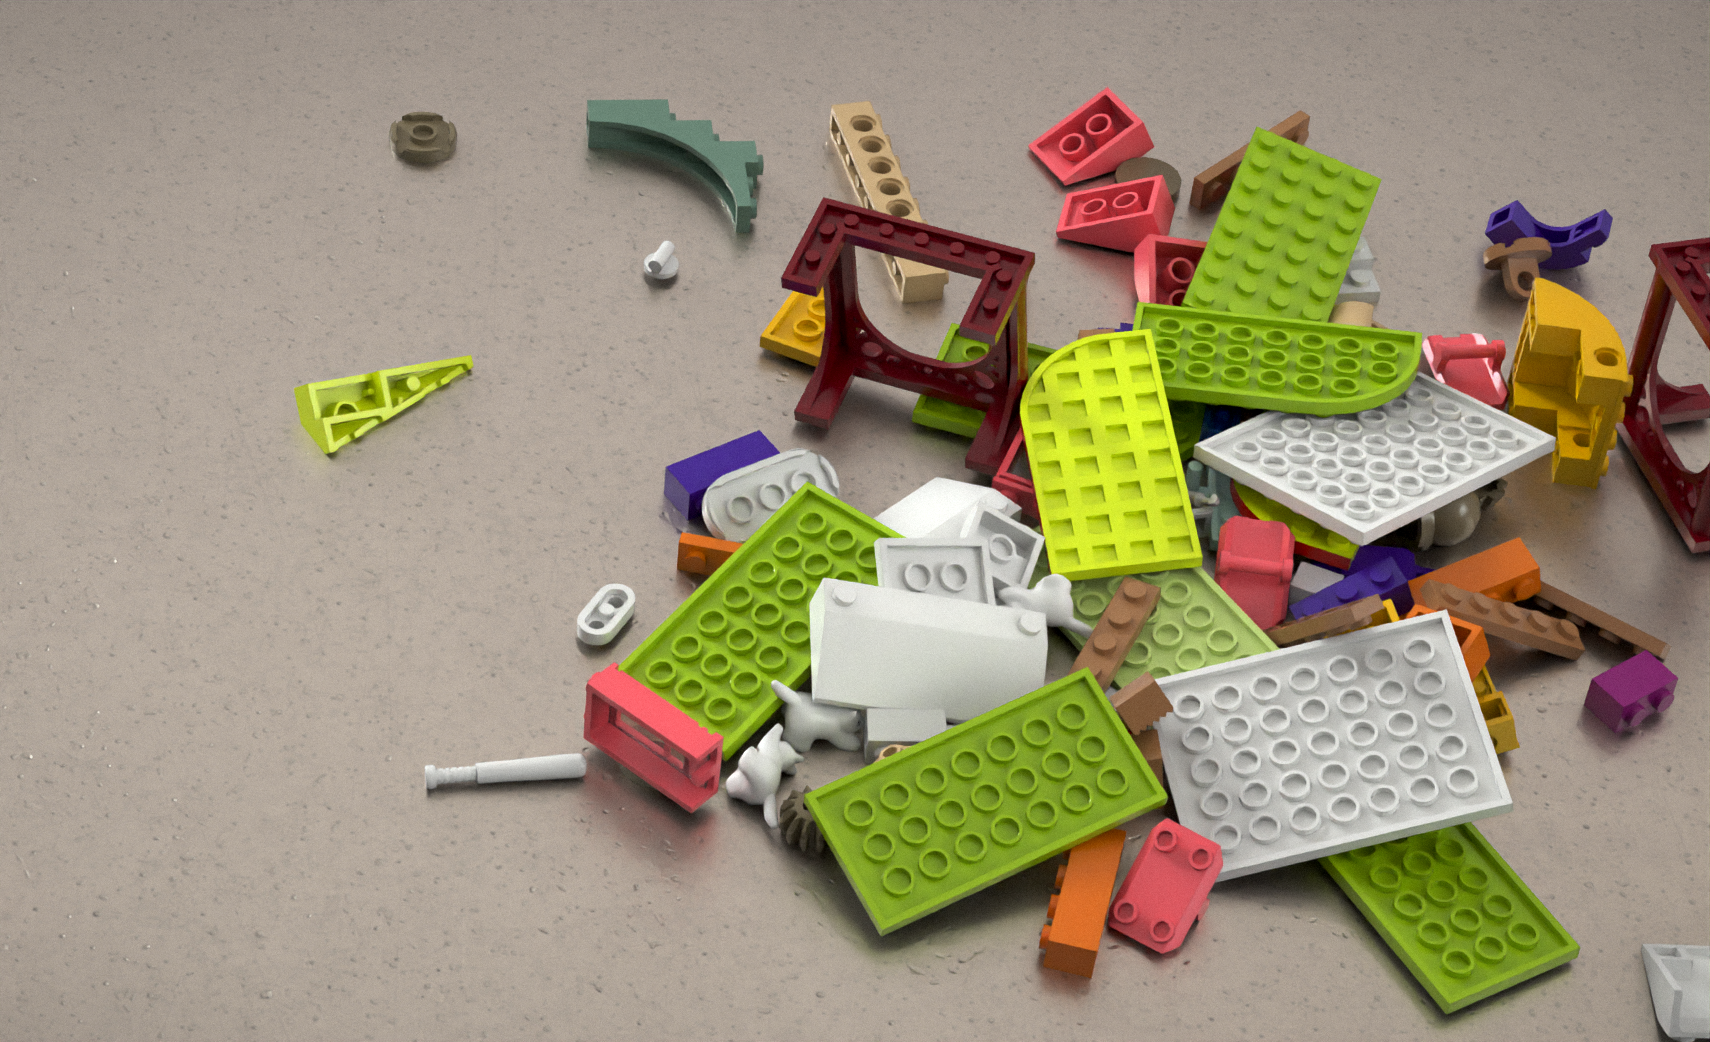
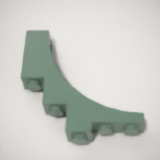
(651, 130)

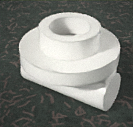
(662, 263)

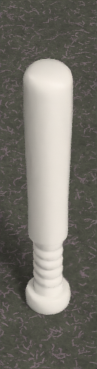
(526, 769)

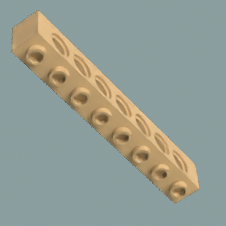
(882, 188)

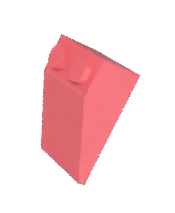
(1092, 140)
(1118, 214)
(1165, 268)

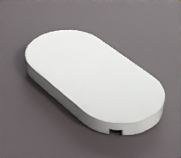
(749, 496)

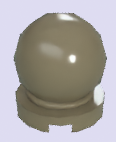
(1442, 526)

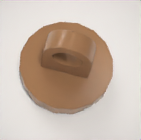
(1518, 260)

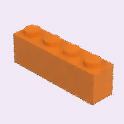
(1498, 573)
(1082, 904)

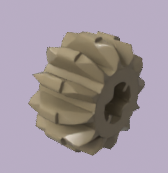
(798, 823)

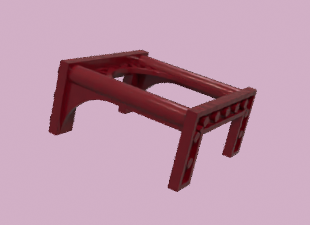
(993, 317)
(1654, 402)

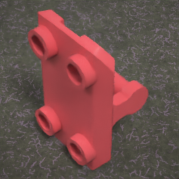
(1469, 366)
(1256, 567)
(1166, 887)

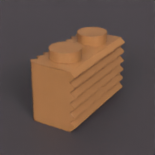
(1140, 703)

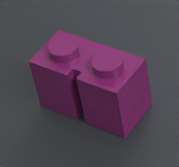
(1631, 692)

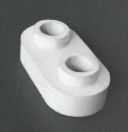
(606, 614)

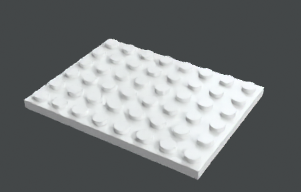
(1378, 464)
(1330, 746)

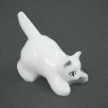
(1048, 597)
(813, 721)
(760, 773)

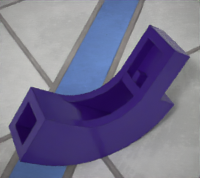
(1569, 244)

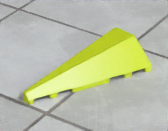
(349, 406)

